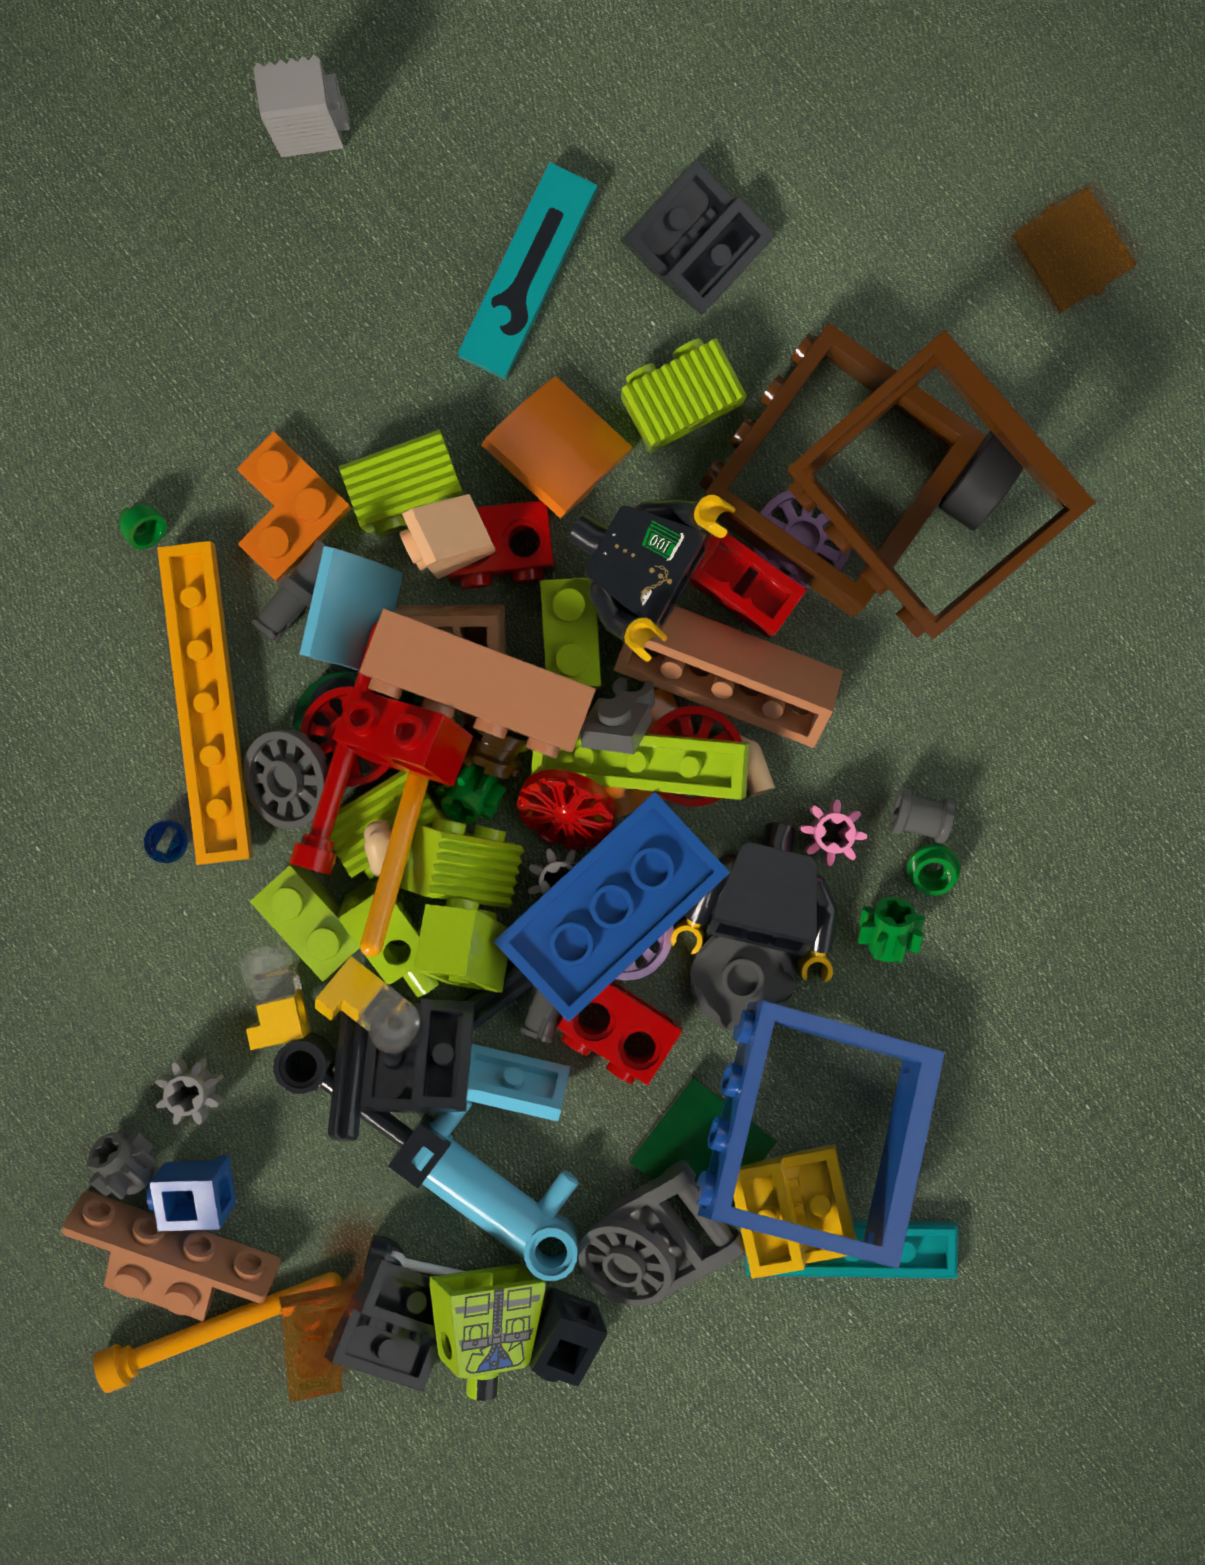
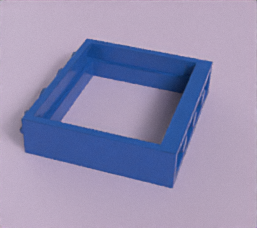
(901, 1151)

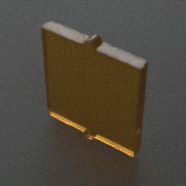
(1074, 250)

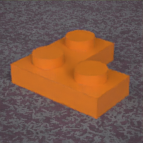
(302, 508)

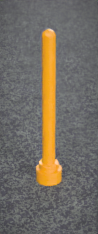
(393, 865)
(119, 1364)

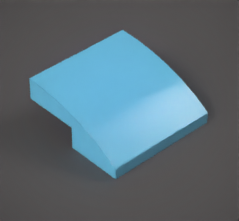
(346, 606)

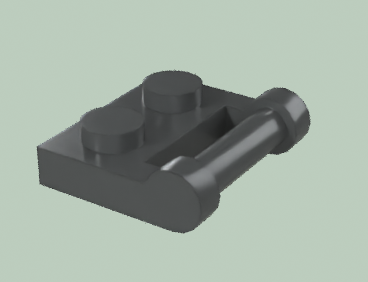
(652, 1208)

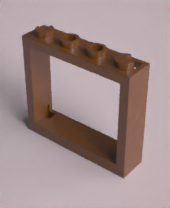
(1006, 426)
(780, 546)

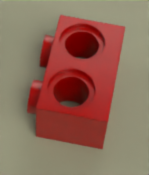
(502, 525)
(746, 585)
(403, 736)
(627, 1016)

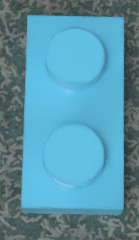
(517, 1082)

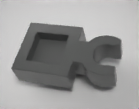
(620, 721)

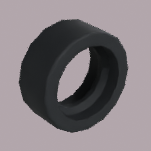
(981, 483)

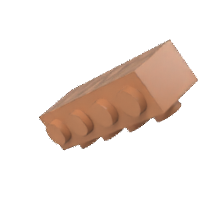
(738, 676)
(476, 681)

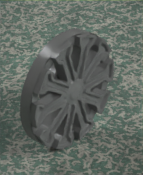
(285, 777)
(626, 1261)

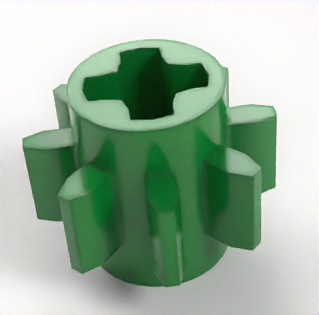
(471, 795)
(891, 929)

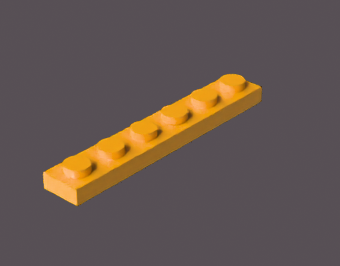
(205, 702)

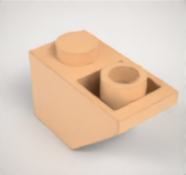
(446, 535)

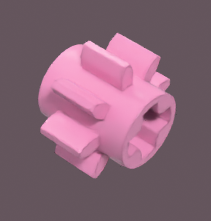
(846, 833)

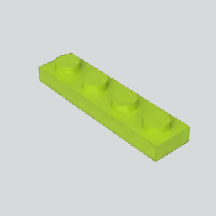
(661, 765)

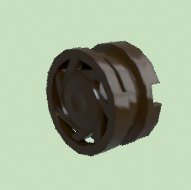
(494, 753)

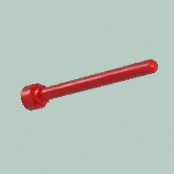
(316, 848)

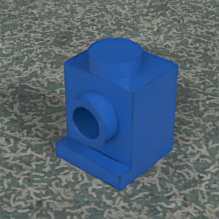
(192, 1194)

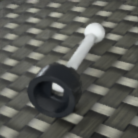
(391, 1251)

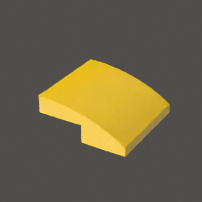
(800, 1190)

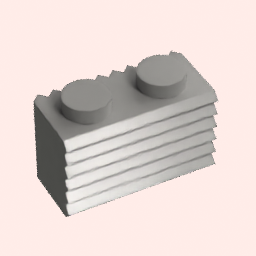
(301, 106)

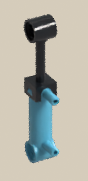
(454, 1174)

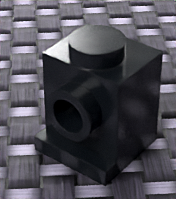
(567, 1338)

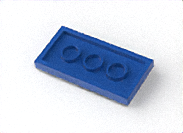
(611, 906)

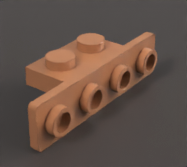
(168, 1266)

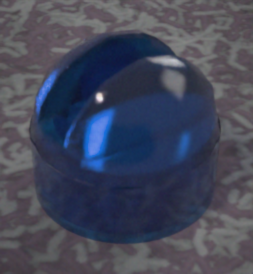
(177, 844)

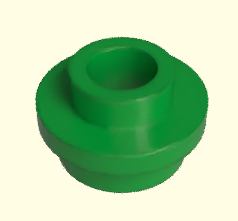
(933, 882)

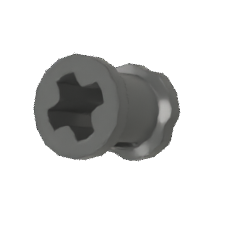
(922, 816)

